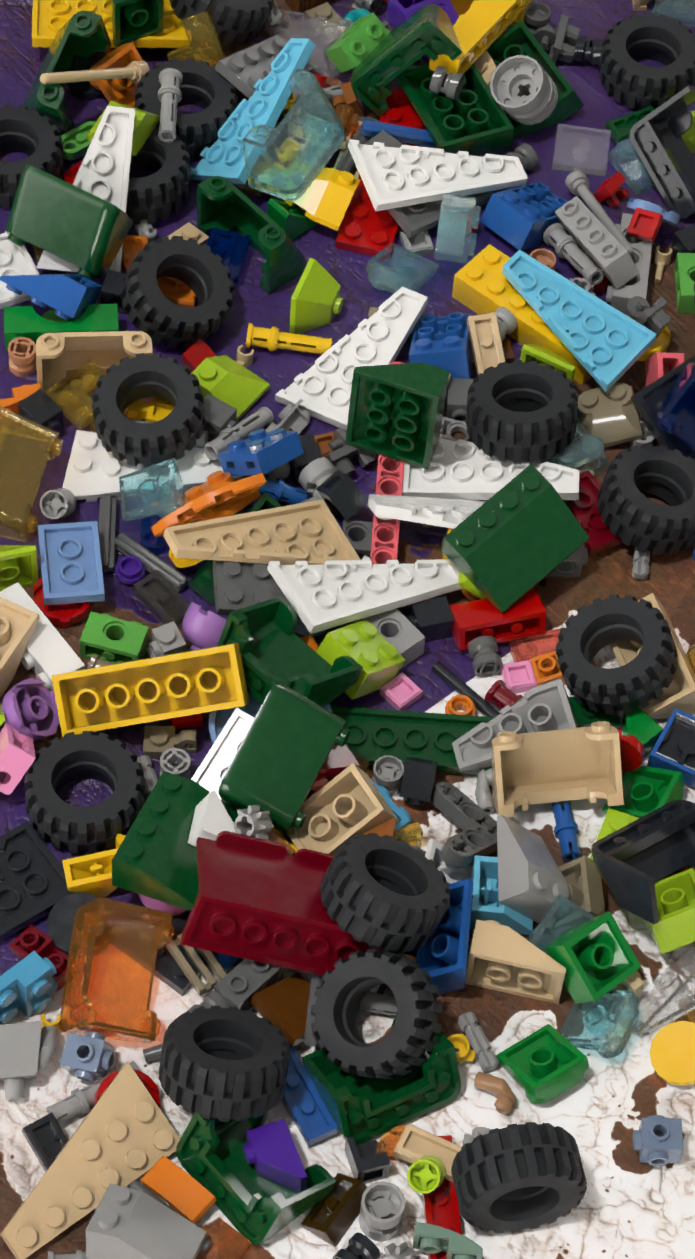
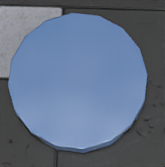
(669, 217)

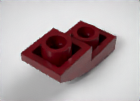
(35, 940)

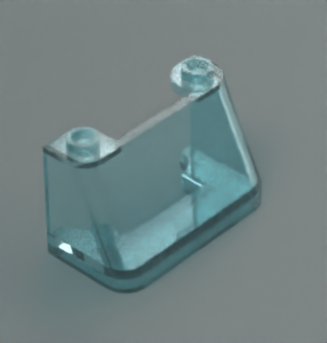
(292, 155)

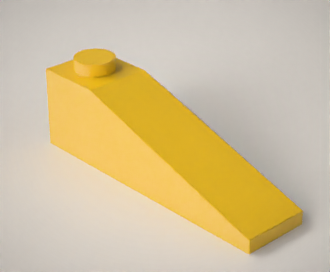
(328, 197)

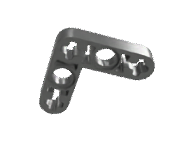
(476, 824)

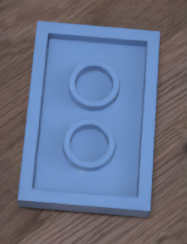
(71, 563)

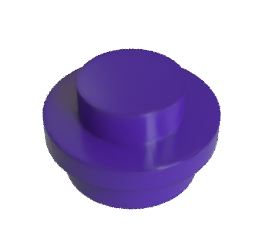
(130, 570)

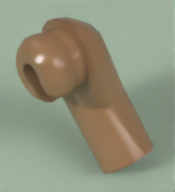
(505, 1097)

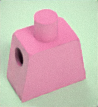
(16, 757)

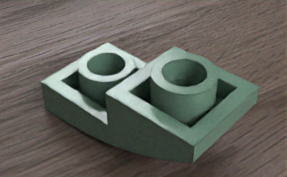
(433, 1239)

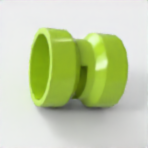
(421, 1177)

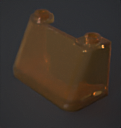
(113, 970)

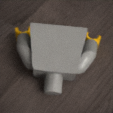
(25, 1052)

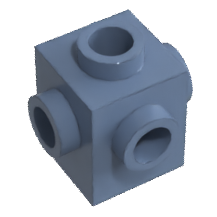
(87, 1055)
(659, 1140)

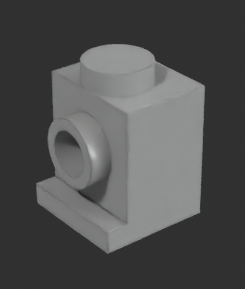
(165, 641)

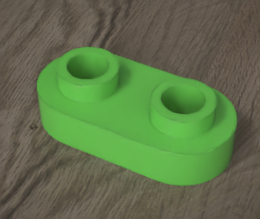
(75, 141)

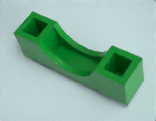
(25, 322)

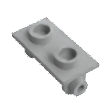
(291, 419)

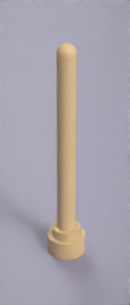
(133, 72)

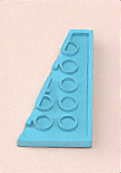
(264, 107)
(590, 328)

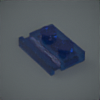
(230, 248)

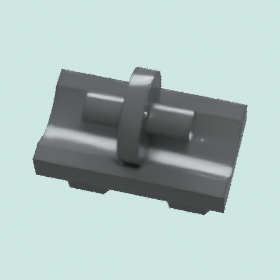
(554, 39)
(652, 318)
(341, 457)

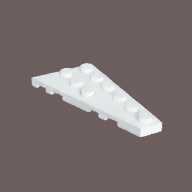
(103, 173)
(425, 174)
(375, 342)
(96, 473)
(469, 474)
(423, 510)
(358, 589)

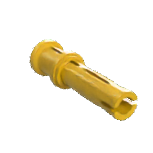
(275, 339)

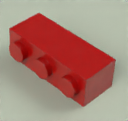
(483, 619)

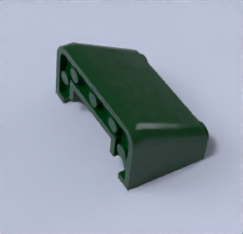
(422, 33)
(78, 39)
(227, 208)
(67, 222)
(278, 655)
(282, 757)
(374, 1106)
(253, 1204)

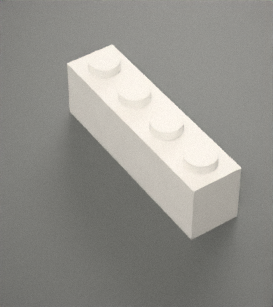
(47, 650)

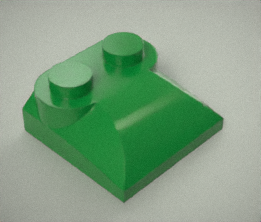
(648, 790)
(544, 1064)

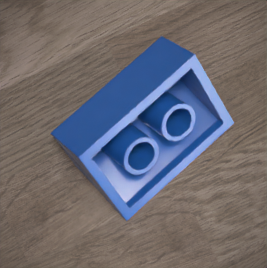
(447, 950)

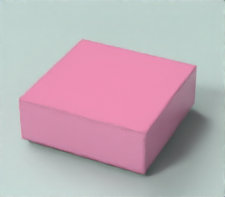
(518, 676)
(401, 692)

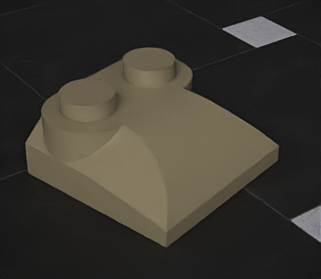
(610, 414)
(584, 885)

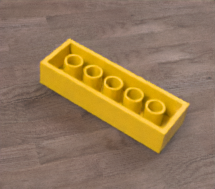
(485, 289)
(150, 689)

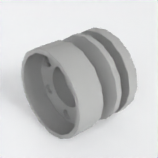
(524, 90)

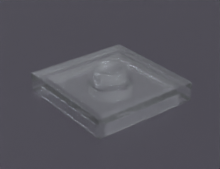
(581, 149)

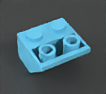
(485, 898)

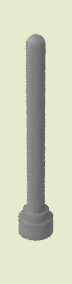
(579, 185)

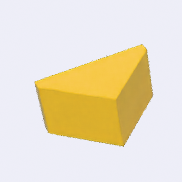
(90, 873)

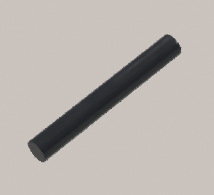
(463, 689)

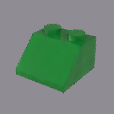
(594, 958)

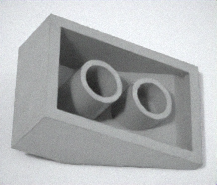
(526, 871)
(139, 1227)

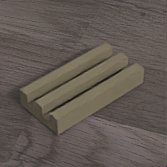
(201, 989)

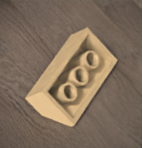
(681, 690)

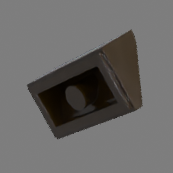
(336, 1211)

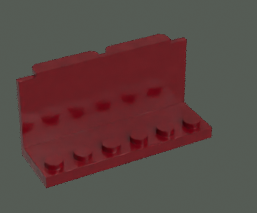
(265, 905)

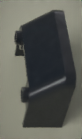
(665, 153)
(645, 854)

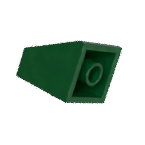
(136, 19)

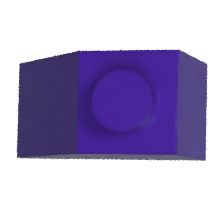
(275, 1155)

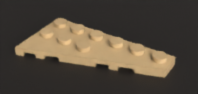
(275, 534)
(111, 1145)

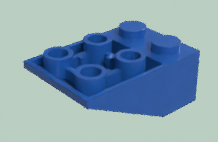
(522, 214)
(64, 292)
(443, 343)

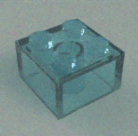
(455, 228)

